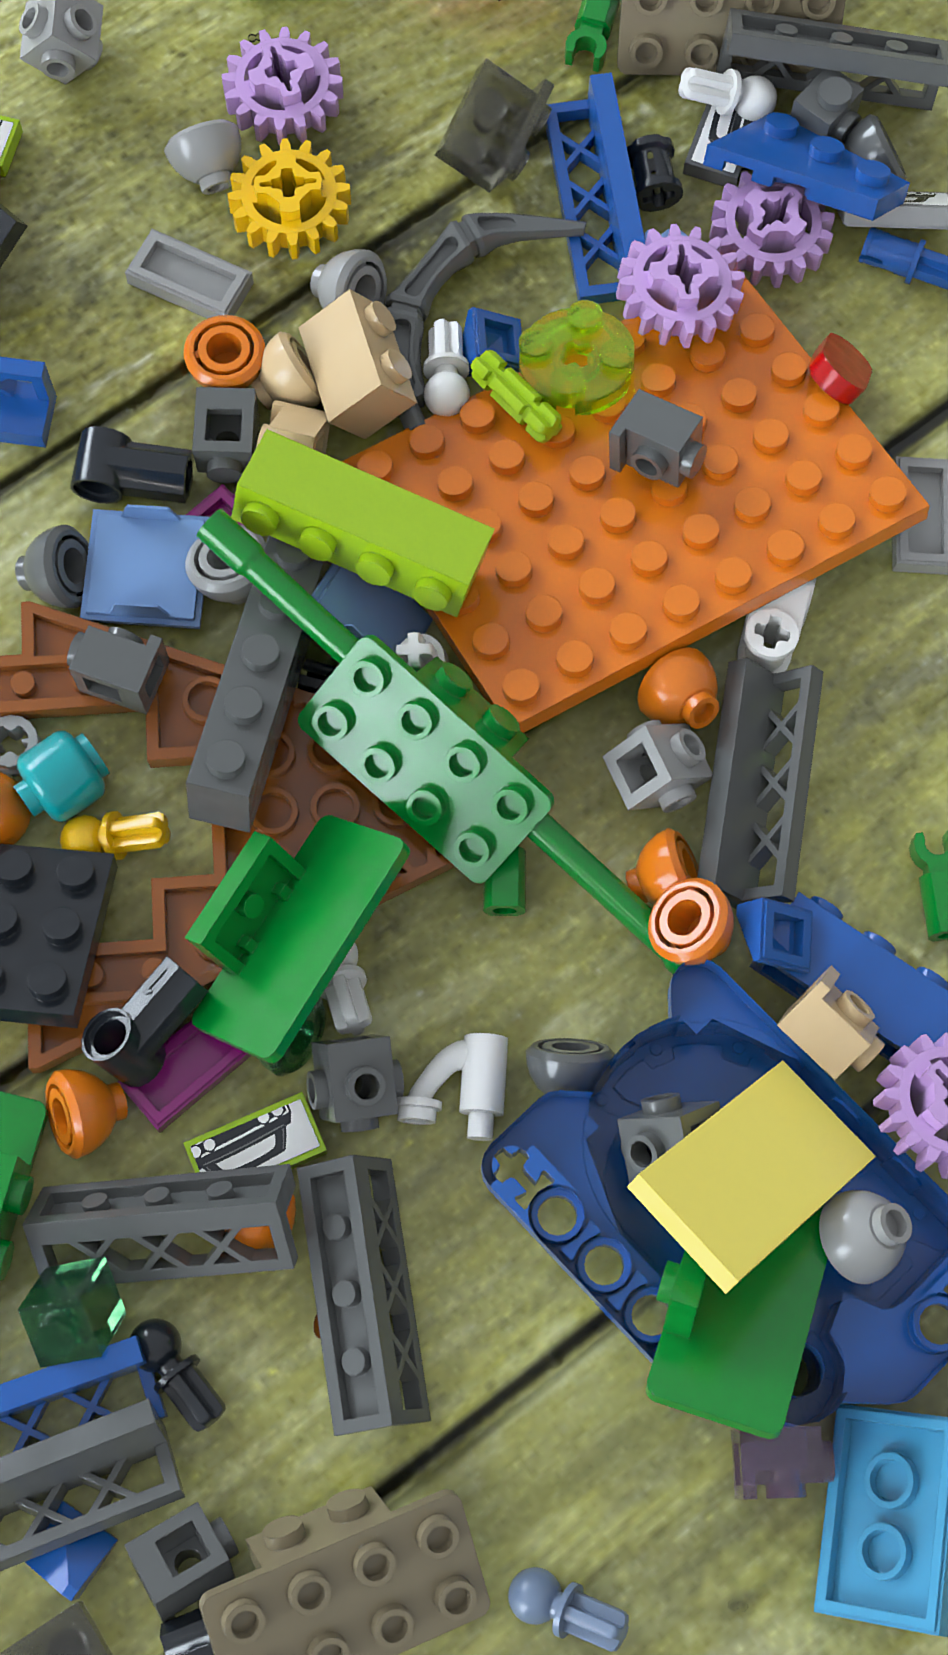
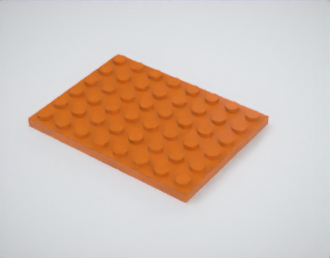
(618, 569)

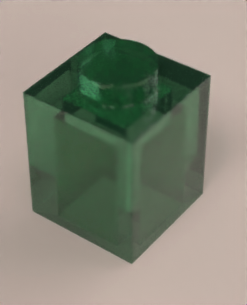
(72, 1312)

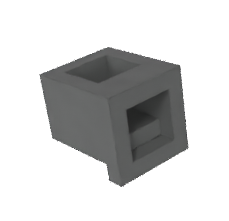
(829, 105)
(225, 431)
(657, 440)
(118, 666)
(163, 1549)

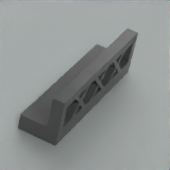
(838, 48)
(747, 787)
(166, 1207)
(358, 1293)
(79, 1458)

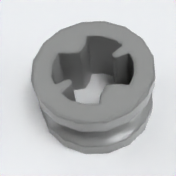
(16, 728)

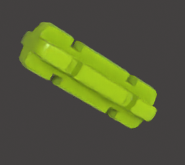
(516, 396)

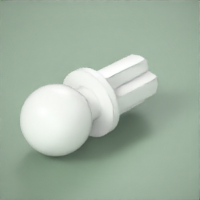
(749, 97)
(446, 369)
(420, 649)
(347, 996)

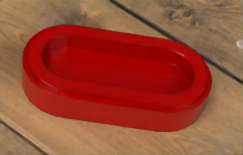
(840, 369)

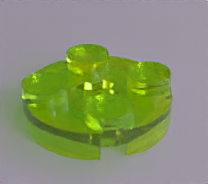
(581, 331)

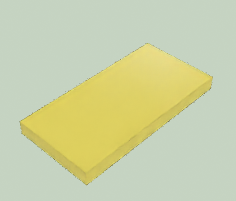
(751, 1175)

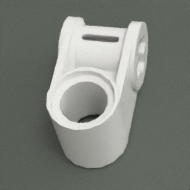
(778, 625)

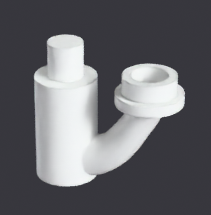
(483, 1083)

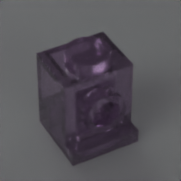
(781, 1463)

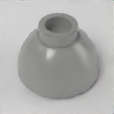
(206, 154)
(351, 270)
(214, 576)
(863, 1235)

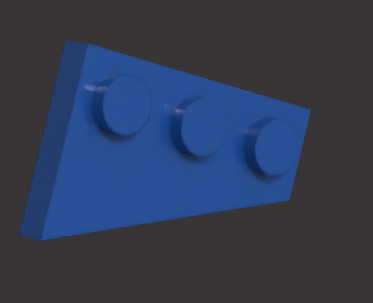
(790, 154)

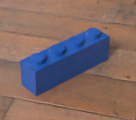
(902, 998)

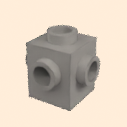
(61, 36)
(658, 766)

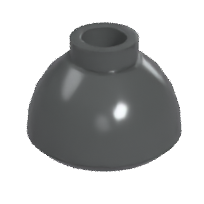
(872, 142)
(55, 567)
(569, 1064)

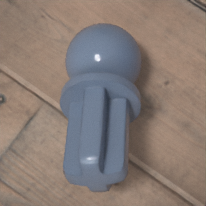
(538, 1597)

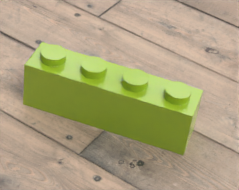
(360, 523)

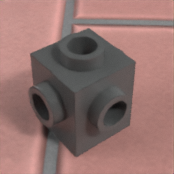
(352, 1060)
(659, 1127)

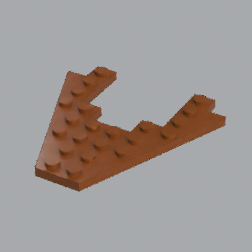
(298, 792)

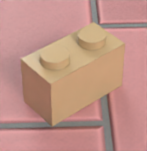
(358, 364)

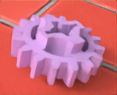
(283, 85)
(771, 229)
(680, 281)
(916, 1101)

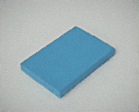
(887, 1521)

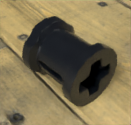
(670, 186)

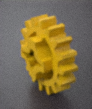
(289, 198)

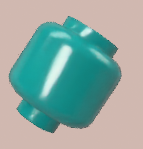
(61, 776)

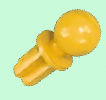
(116, 833)

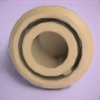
(286, 374)

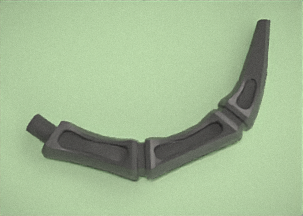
(453, 251)

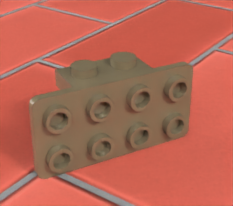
(681, 34)
(351, 1580)

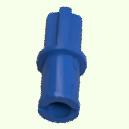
(904, 258)

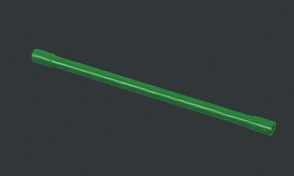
(249, 559)

